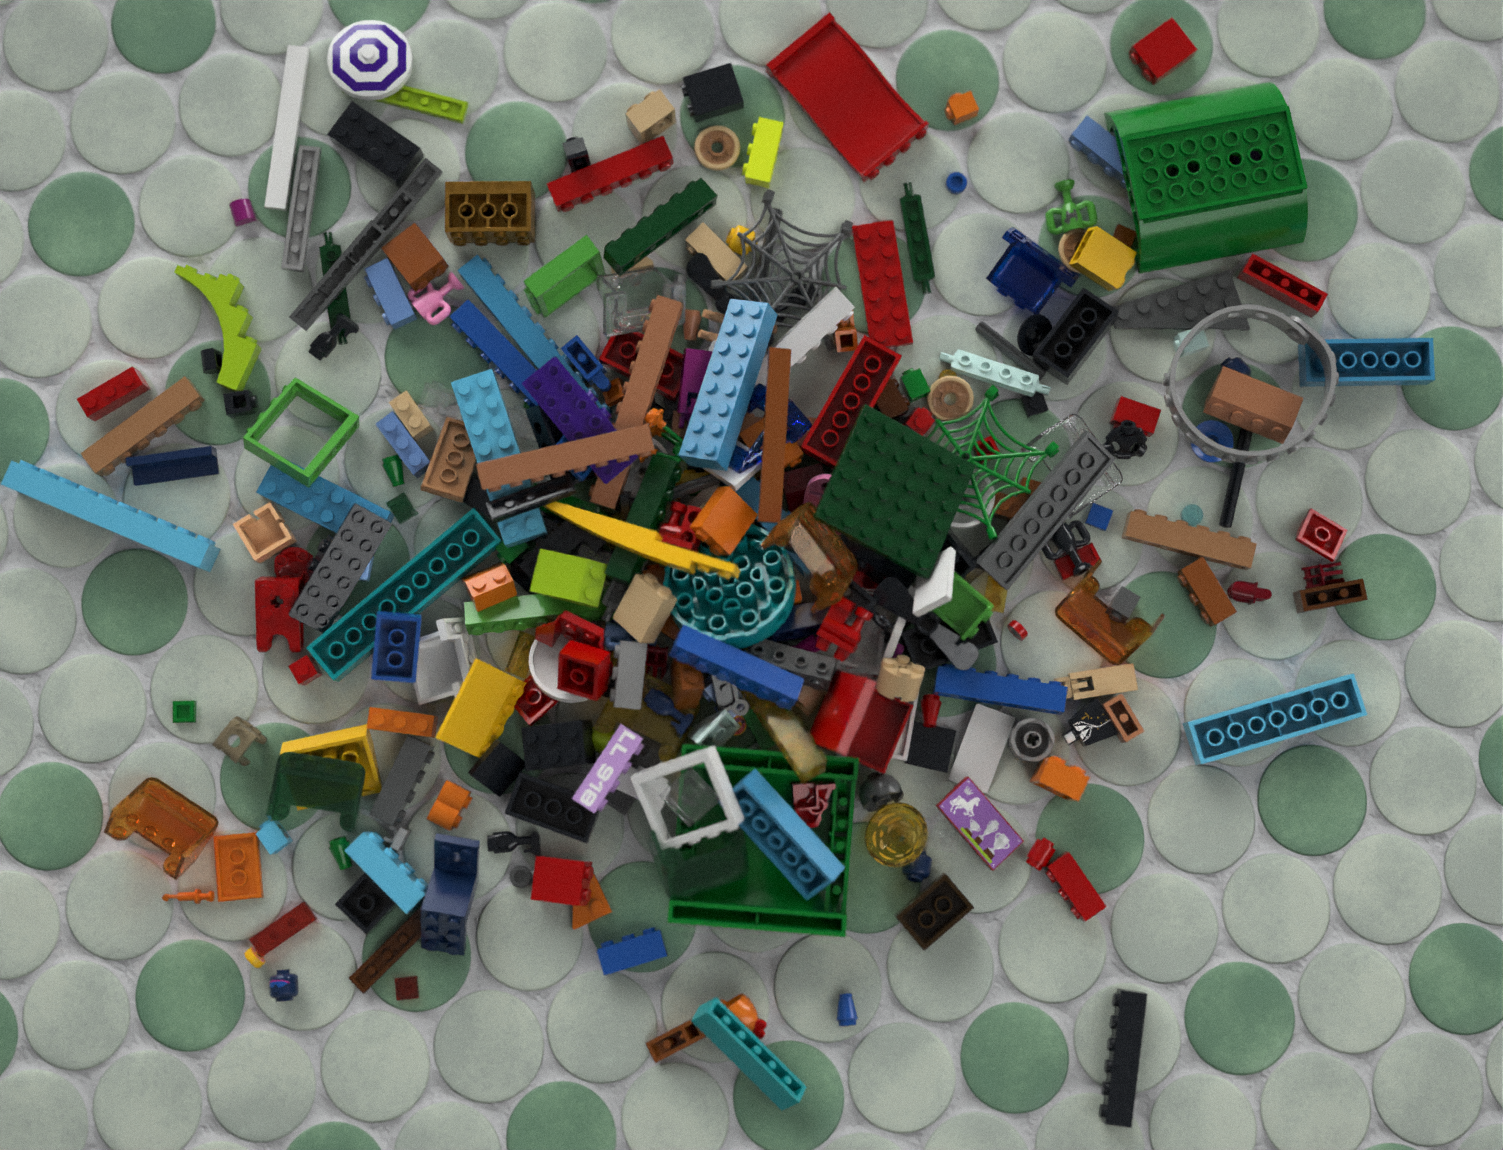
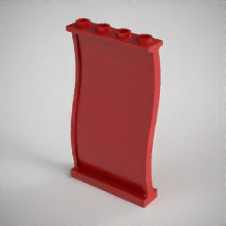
(847, 97)

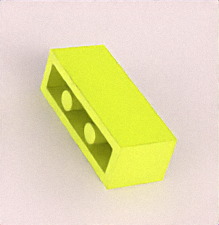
(763, 152)

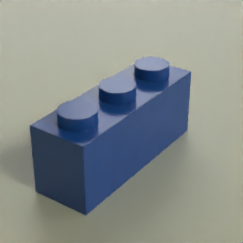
(631, 951)

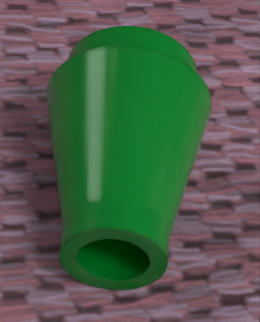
(394, 469)
(337, 849)

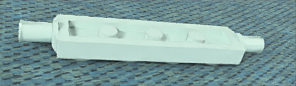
(995, 373)

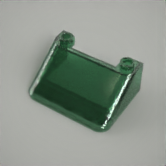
(317, 785)

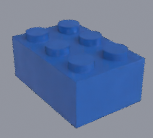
(396, 647)

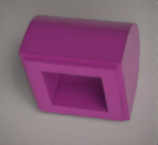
(242, 212)

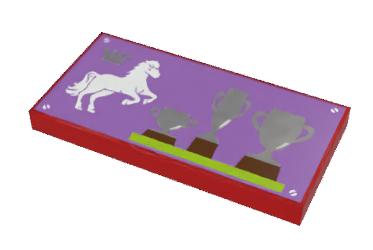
(979, 823)

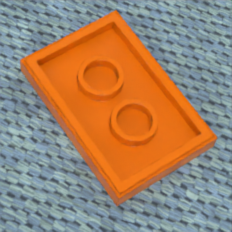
(238, 867)

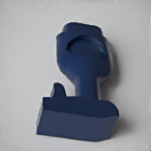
(664, 705)

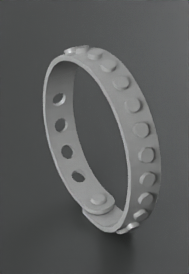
(1297, 331)

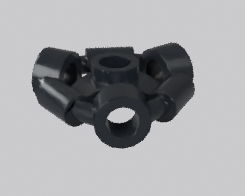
(1129, 435)

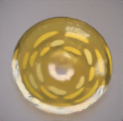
(888, 826)

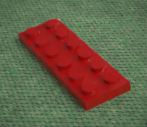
(882, 283)

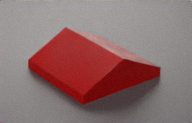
(1321, 534)
(533, 702)

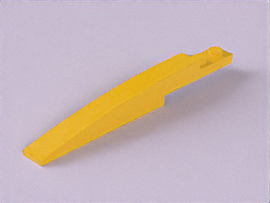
(642, 542)

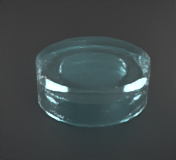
(1192, 514)

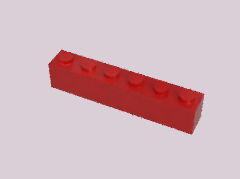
(610, 174)

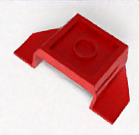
(573, 629)

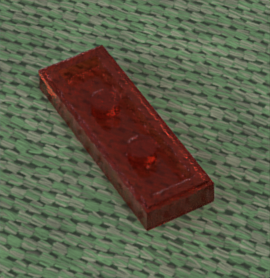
(283, 929)

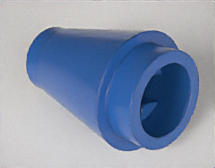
(846, 1010)

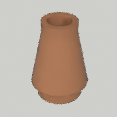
(692, 324)

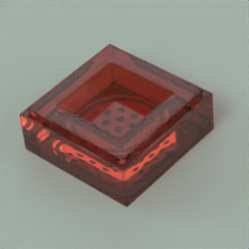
(407, 987)

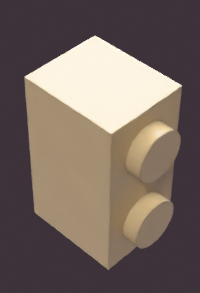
(411, 415)

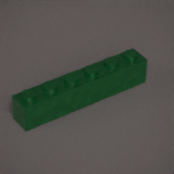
(659, 226)
(645, 512)

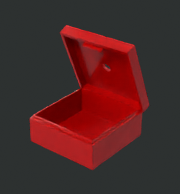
(860, 721)

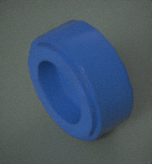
(956, 183)

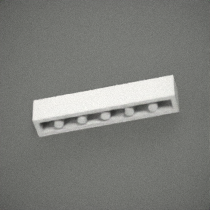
(811, 329)

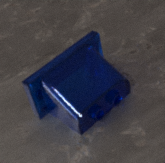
(1029, 272)

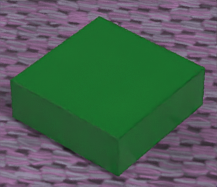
(184, 711)

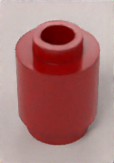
(1040, 853)

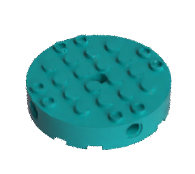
(742, 608)

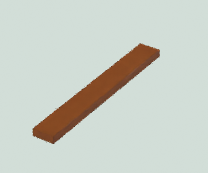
(774, 435)

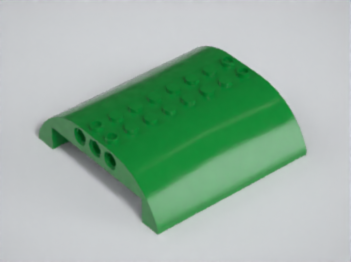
(765, 896)

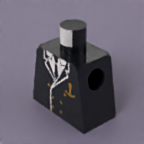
(1090, 725)

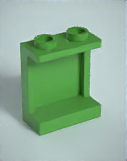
(965, 608)

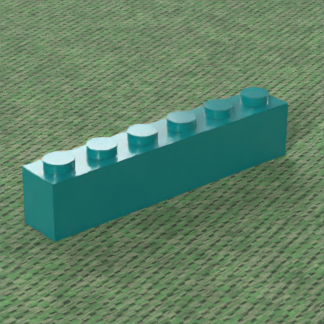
(749, 1053)

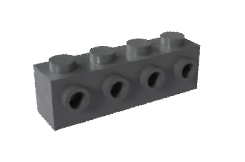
(813, 667)

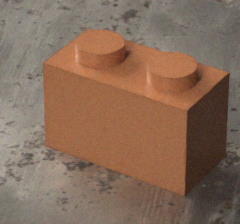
(1122, 718)

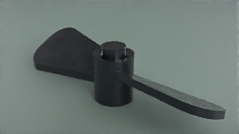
(702, 272)
(896, 599)

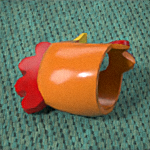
(746, 1012)

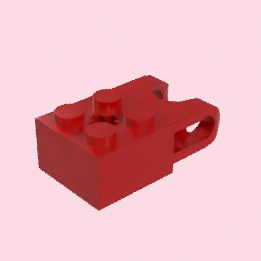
(273, 617)

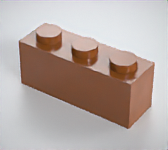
(1206, 592)

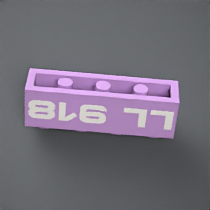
(608, 768)

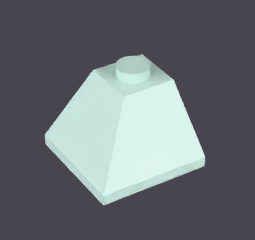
(714, 729)

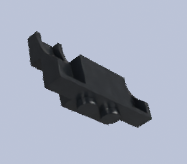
(564, 539)

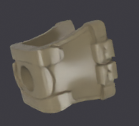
(247, 735)

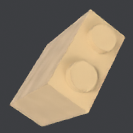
(645, 608)

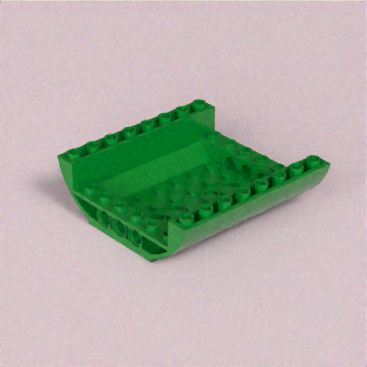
(1223, 205)

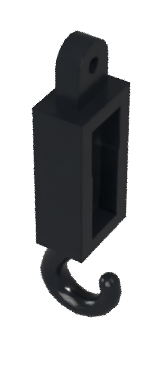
(867, 602)

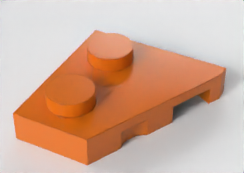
(596, 908)

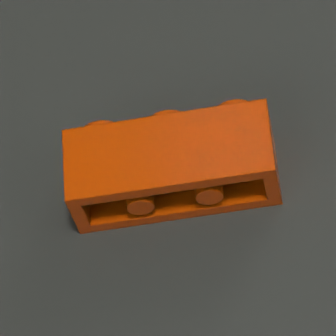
(402, 722)

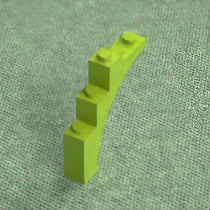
(239, 352)

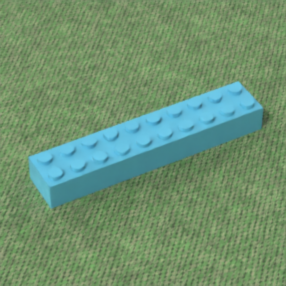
(106, 513)

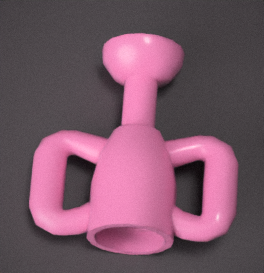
(433, 299)

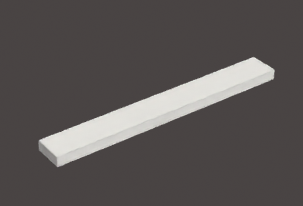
(287, 127)

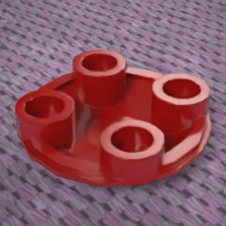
(292, 563)

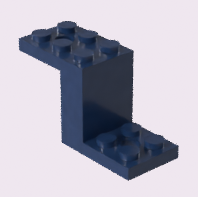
(450, 894)

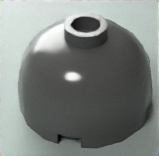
(878, 791)

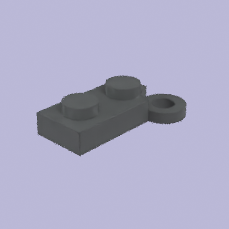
(727, 697)

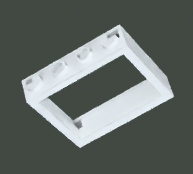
(720, 781)

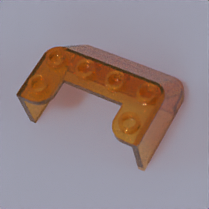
(164, 820)

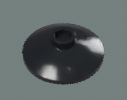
(1032, 333)

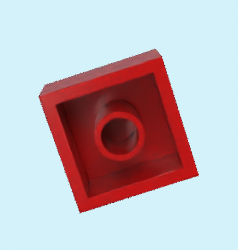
(583, 670)

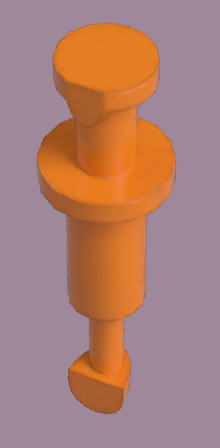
(195, 896)

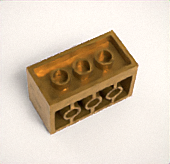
(490, 212)

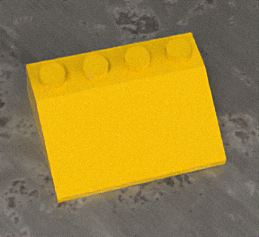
(480, 709)
(346, 744)

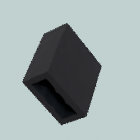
(712, 92)

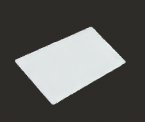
(982, 747)

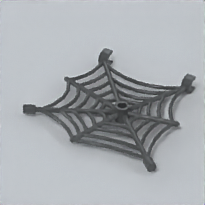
(844, 230)

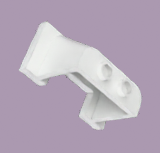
(443, 661)

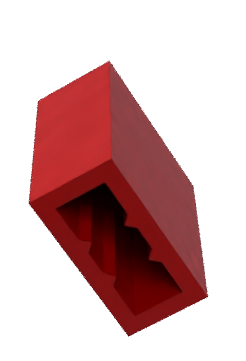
(1162, 51)
(562, 880)

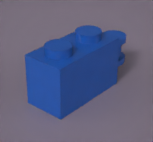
(586, 363)

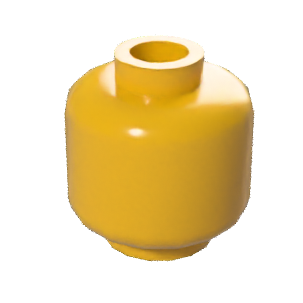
(734, 241)

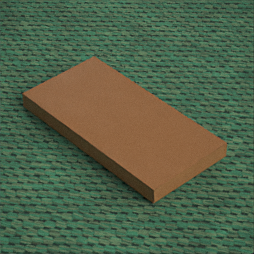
(450, 463)

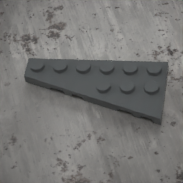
(1183, 306)

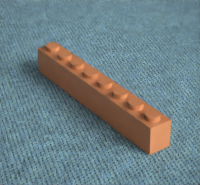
(565, 456)

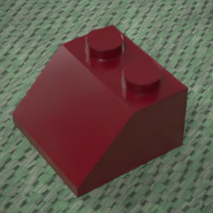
(796, 482)

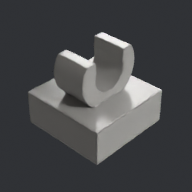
(399, 839)

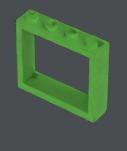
(564, 277)
(329, 450)

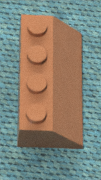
(1252, 405)

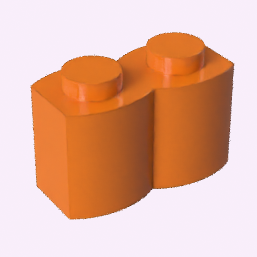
(449, 805)

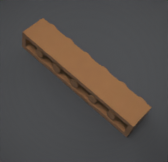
(143, 426)
(1189, 540)

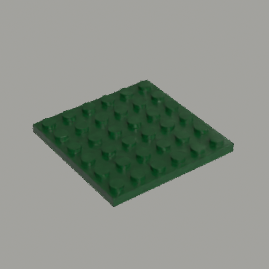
(894, 491)

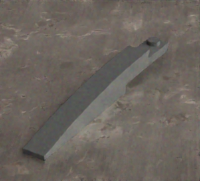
(366, 245)

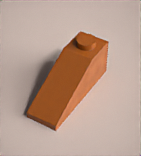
(674, 1040)

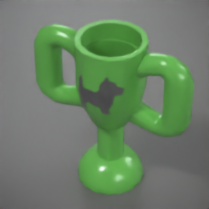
(1070, 212)

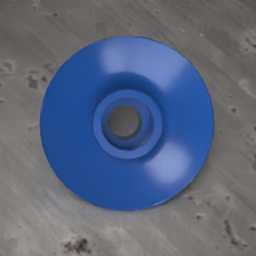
(1218, 433)

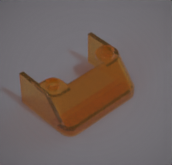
(819, 550)
(1087, 618)

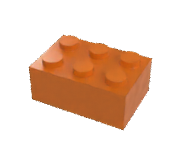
(1060, 779)

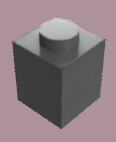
(1122, 605)

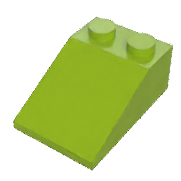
(568, 578)

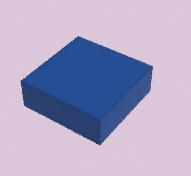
(1099, 516)

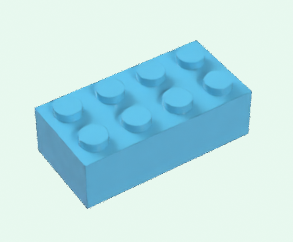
(388, 870)

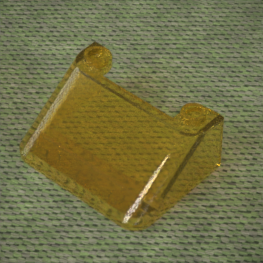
(647, 721)

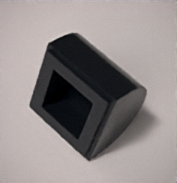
(211, 361)

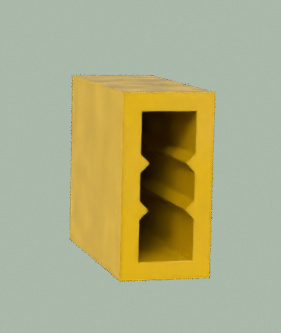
(1103, 258)

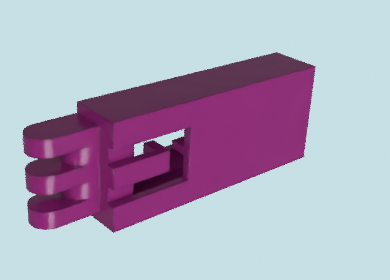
(692, 375)

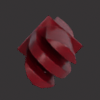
(1320, 575)
(1247, 592)
(656, 658)

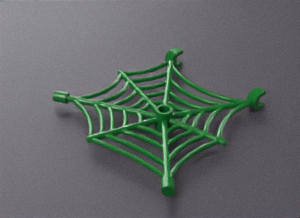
(1051, 450)

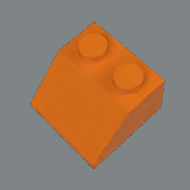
(490, 586)

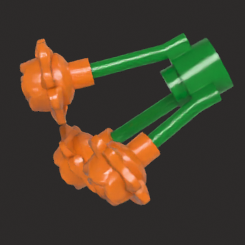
(658, 427)

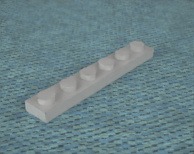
(301, 208)

